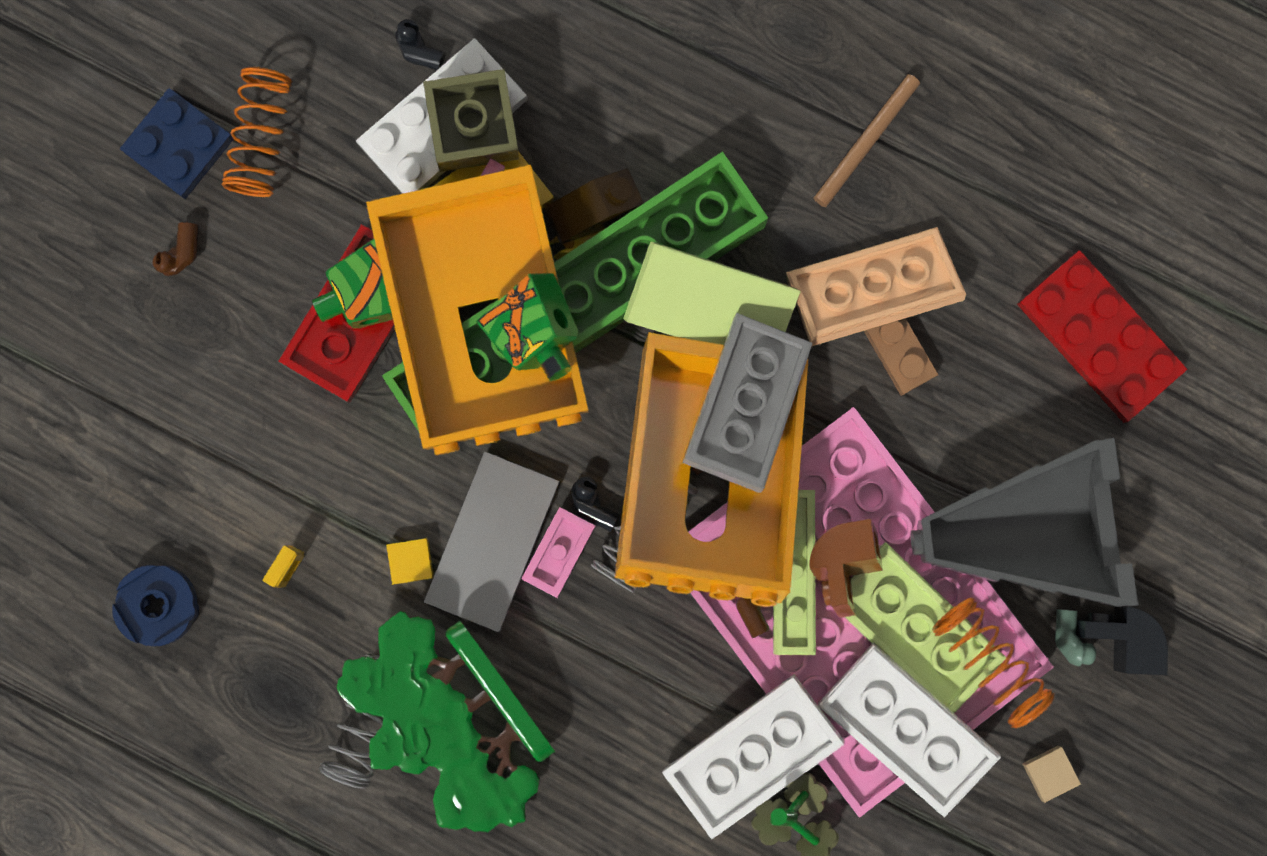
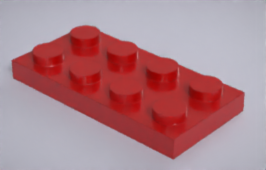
(1102, 336)
(332, 350)

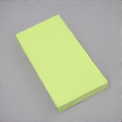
(701, 297)
(898, 615)

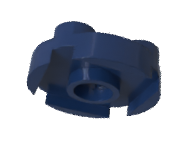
(133, 599)

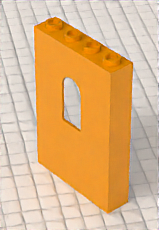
(458, 250)
(654, 545)

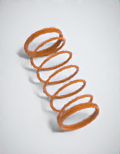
(236, 183)
(954, 618)

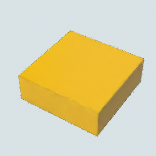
(410, 561)
(283, 566)

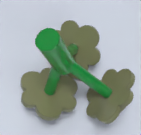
(776, 821)

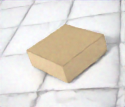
(1051, 774)

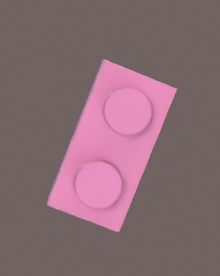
(558, 552)

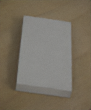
(747, 403)
(491, 542)

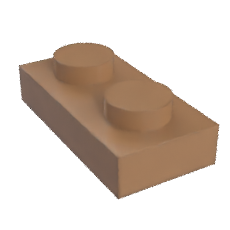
(901, 355)

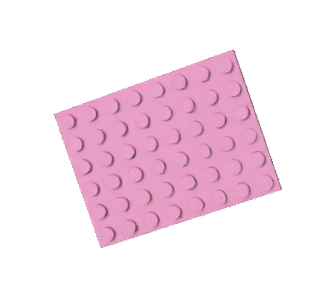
(852, 483)

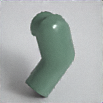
(1069, 643)

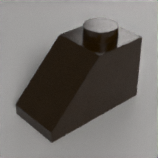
(593, 206)

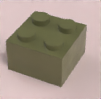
(471, 120)

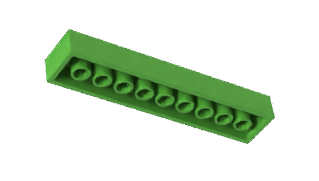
(698, 214)

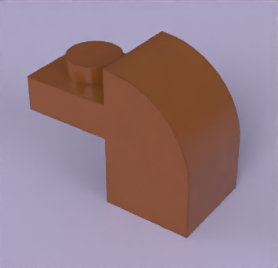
(841, 553)

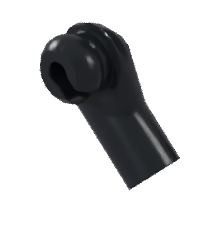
(413, 46)
(588, 505)

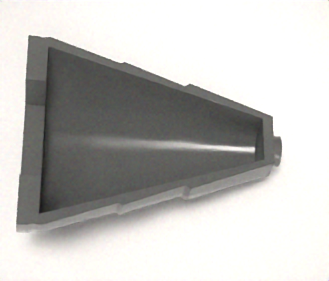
(1039, 530)

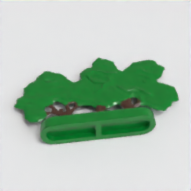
(433, 727)

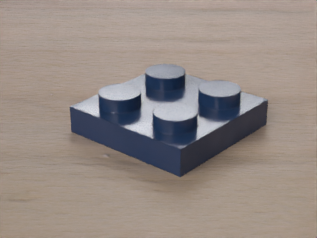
(177, 143)

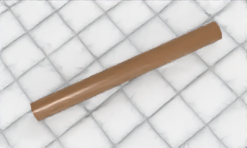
(867, 140)

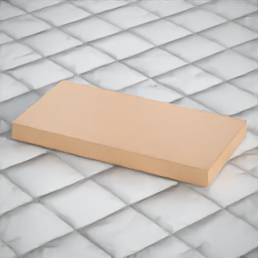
(875, 286)

